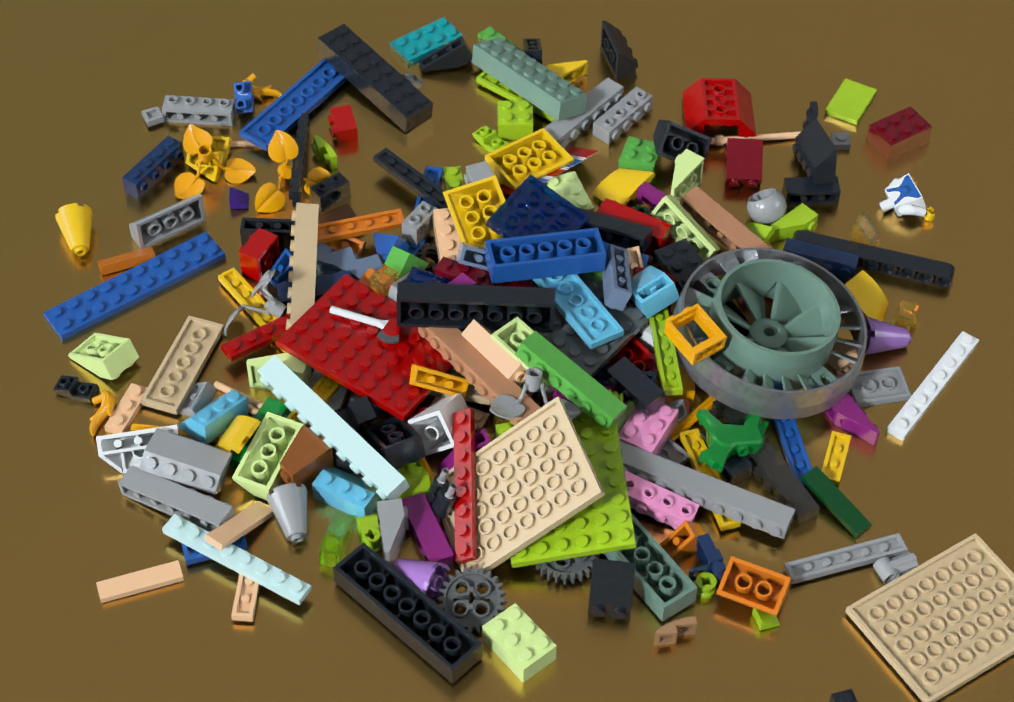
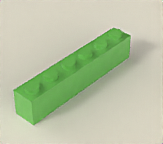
(571, 380)

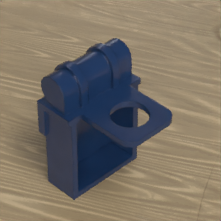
(709, 557)

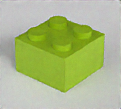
(514, 119)

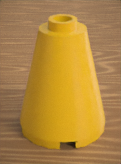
(76, 226)

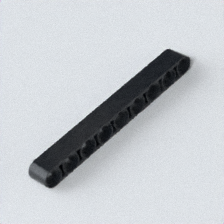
(885, 260)

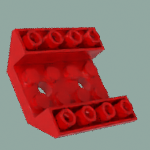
(710, 96)

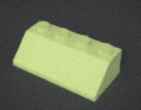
(685, 227)
(510, 338)
(260, 465)

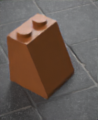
(305, 459)

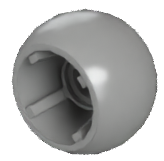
(766, 206)

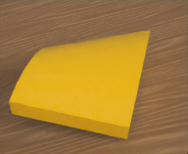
(212, 170)
(622, 185)
(868, 295)
(238, 433)

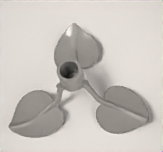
(273, 305)
(510, 408)

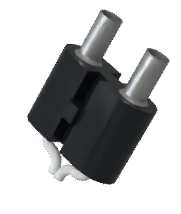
(441, 494)

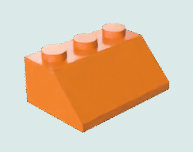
(754, 586)

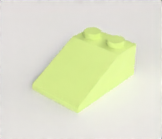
(687, 173)
(105, 355)
(298, 367)

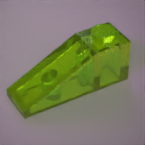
(336, 539)

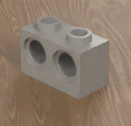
(418, 223)

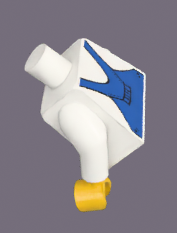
(906, 199)

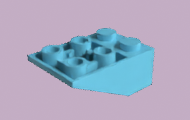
(652, 291)

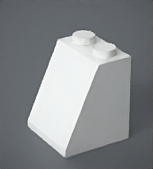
(436, 423)

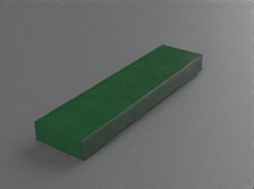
(836, 502)

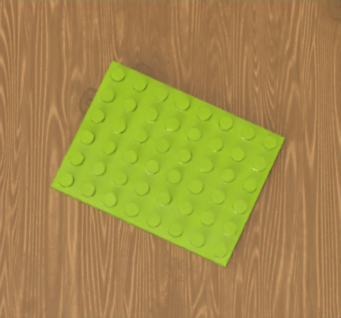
(601, 525)

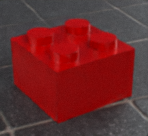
(259, 254)

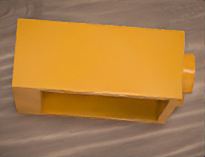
(705, 349)

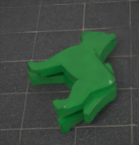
(730, 439)

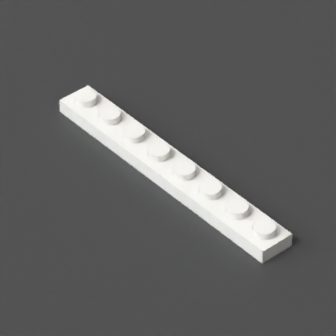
(932, 386)

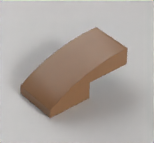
(668, 633)

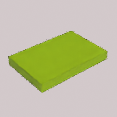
(850, 101)

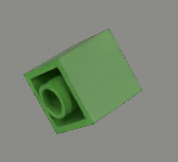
(403, 261)

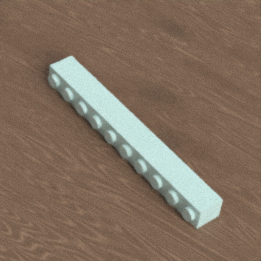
(333, 429)

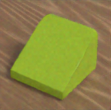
(765, 620)

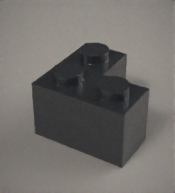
(358, 413)

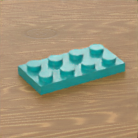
(424, 41)

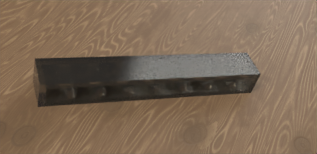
(773, 471)

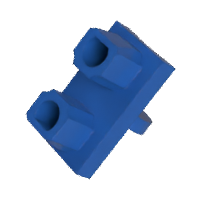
(244, 97)

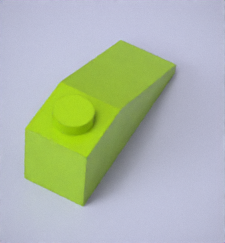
(798, 219)

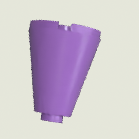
(885, 336)
(425, 575)

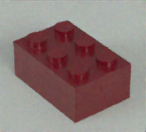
(899, 133)

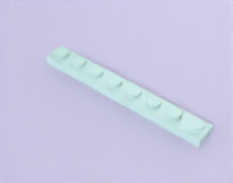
(238, 560)

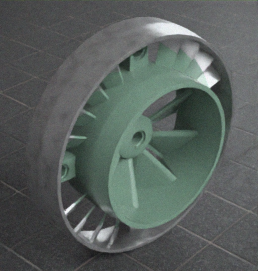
(781, 352)

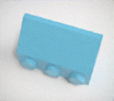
(215, 417)
(345, 492)

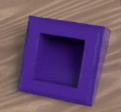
(238, 199)

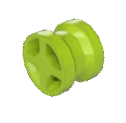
(708, 590)

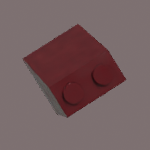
(743, 162)

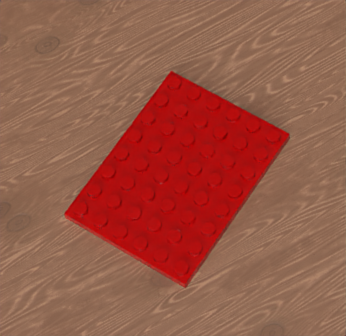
(355, 354)

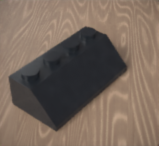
(816, 153)

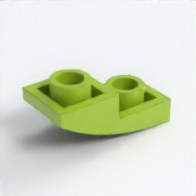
(488, 139)
(325, 152)
(761, 230)

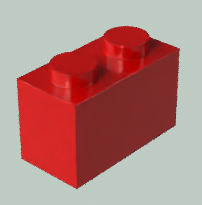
(343, 124)

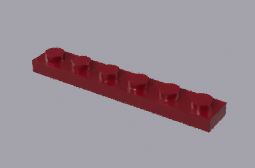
(451, 269)

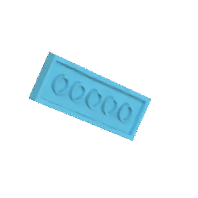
(582, 310)

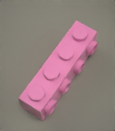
(659, 502)

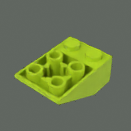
(416, 477)

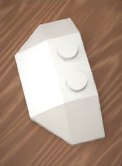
(127, 448)

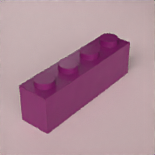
(427, 531)

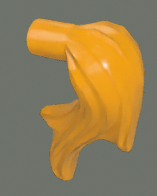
(259, 92)
(108, 403)

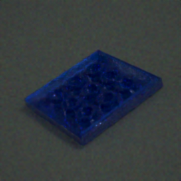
(534, 211)

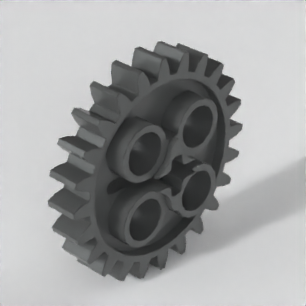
(572, 568)
(473, 581)

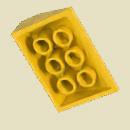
(532, 154)
(472, 207)

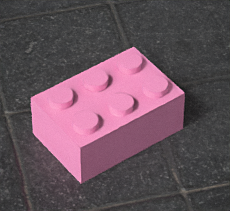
(649, 432)

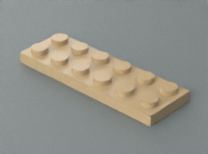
(182, 365)

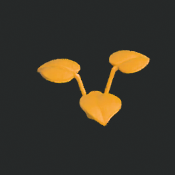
(200, 142)
(281, 149)

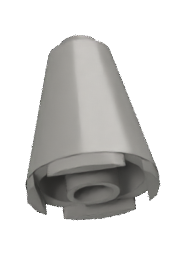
(290, 510)

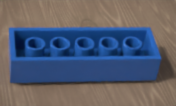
(545, 255)

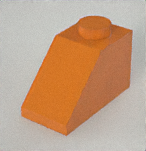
(683, 540)

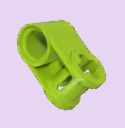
(369, 531)

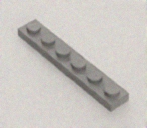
(845, 558)

